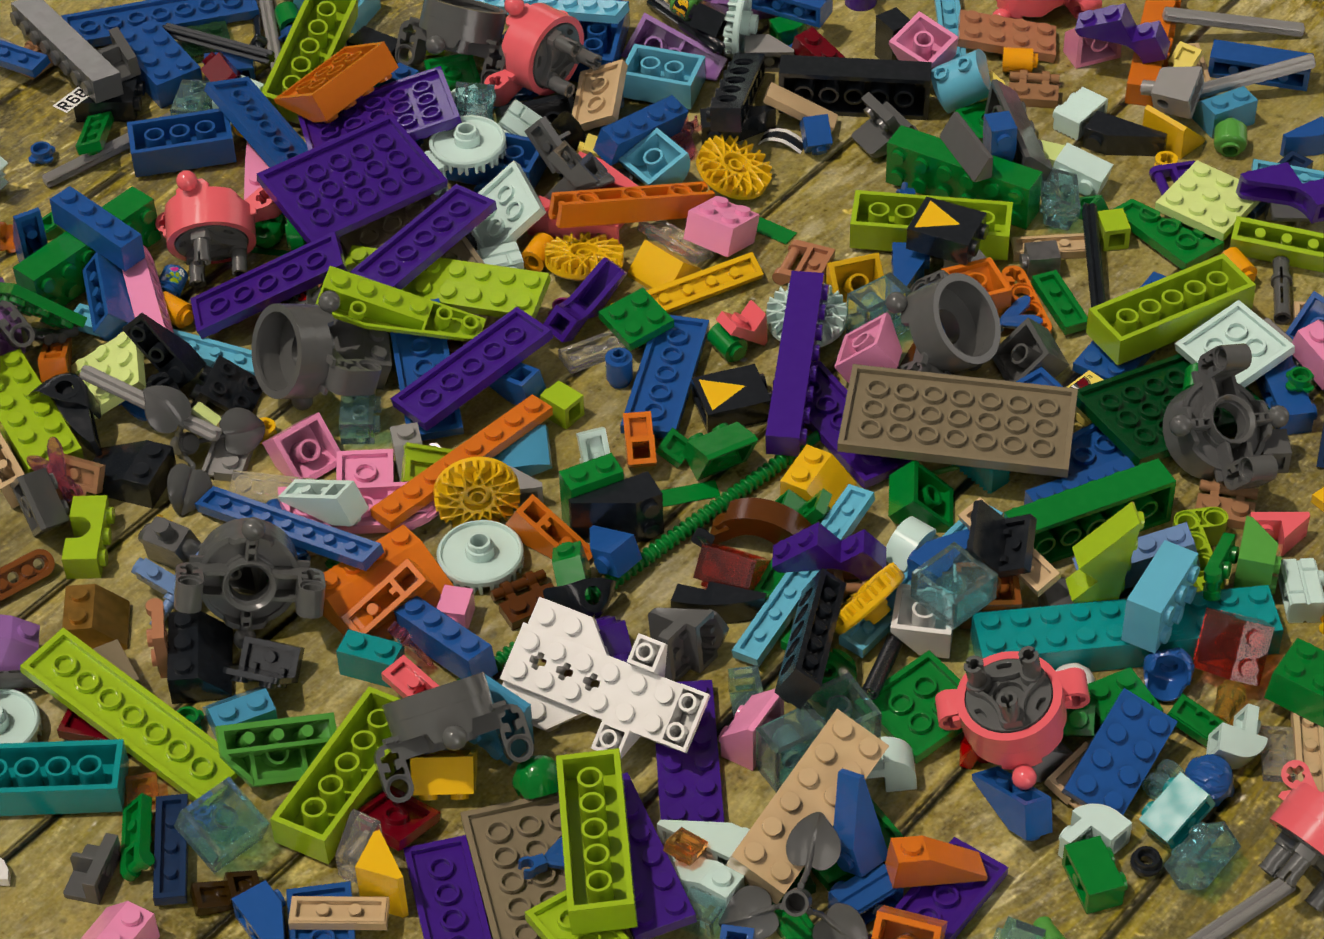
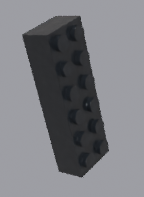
(842, 82)

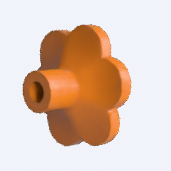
(6, 238)

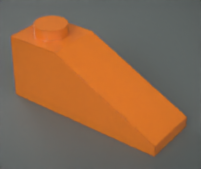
(55, 359)
(542, 528)
(390, 594)
(929, 862)

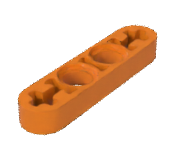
(1025, 287)

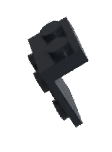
(226, 386)
(1001, 542)
(268, 663)

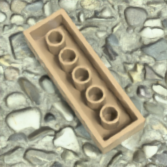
(806, 790)

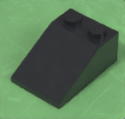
(136, 471)
(623, 506)

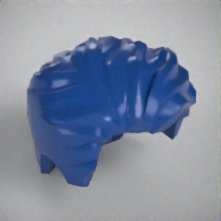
(1168, 673)
(1213, 776)

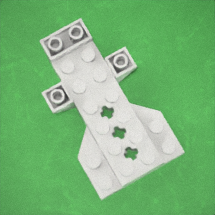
(631, 696)

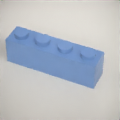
(1148, 547)

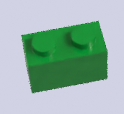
(1094, 874)

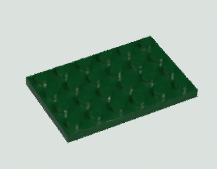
(1133, 406)

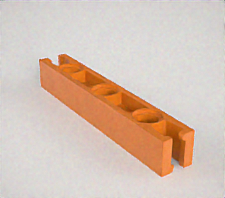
(627, 204)

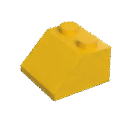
(813, 472)
(445, 774)

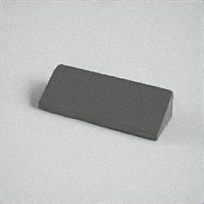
(967, 148)

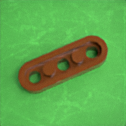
(25, 572)

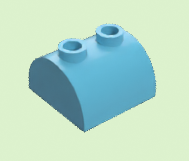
(961, 80)
(657, 160)

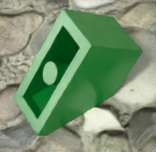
(571, 564)

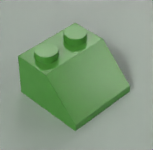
(1257, 558)

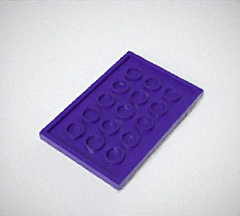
(417, 102)
(352, 180)

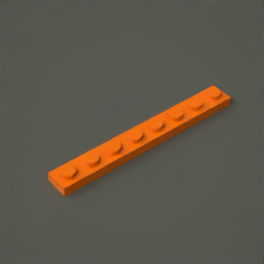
(486, 443)

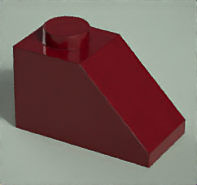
(218, 68)

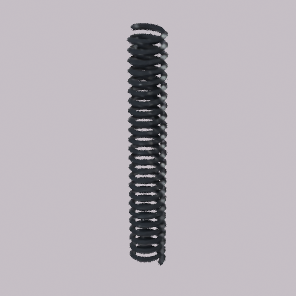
(882, 666)

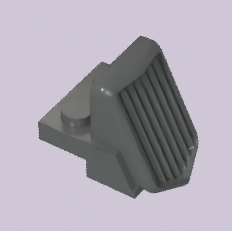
(880, 127)
(579, 172)
(691, 638)

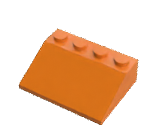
(339, 82)
(349, 584)

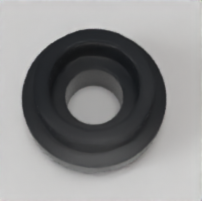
(1143, 855)

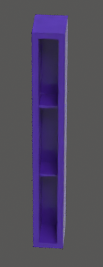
(795, 364)

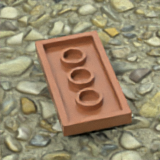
(994, 32)

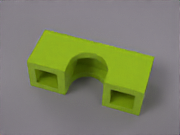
(87, 554)

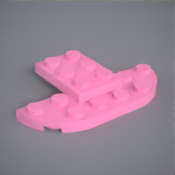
(375, 480)

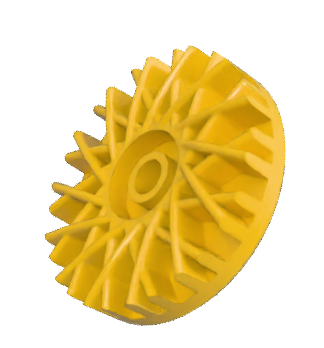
(733, 168)
(577, 258)
(476, 491)
(870, 600)

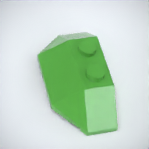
(275, 748)

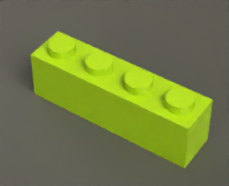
(1269, 240)

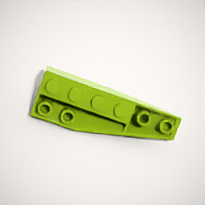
(397, 311)

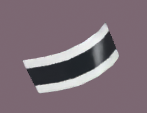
(784, 136)

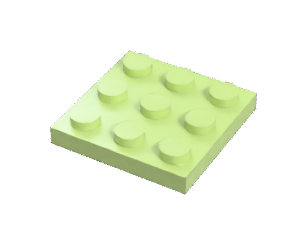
(1205, 201)
(118, 359)

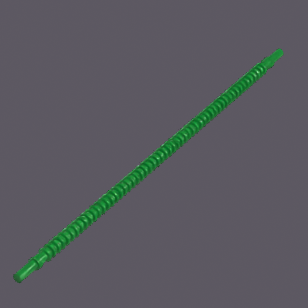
(690, 525)

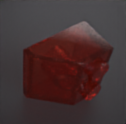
(729, 566)
(1233, 646)

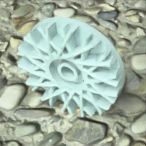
(739, 23)
(470, 145)
(834, 321)
(481, 554)
(18, 717)

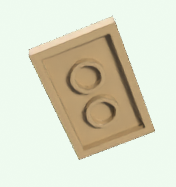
(599, 95)

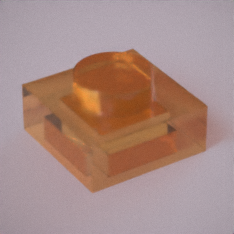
(142, 783)
(685, 846)

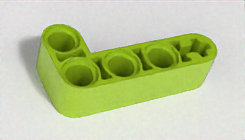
(1206, 529)

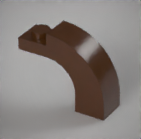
(758, 518)

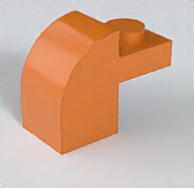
(639, 439)

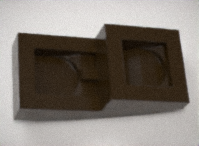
(217, 896)

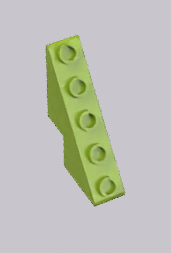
(1105, 557)

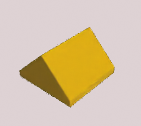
(1180, 138)
(658, 265)
(853, 273)
(380, 875)

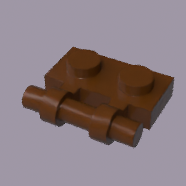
(520, 608)

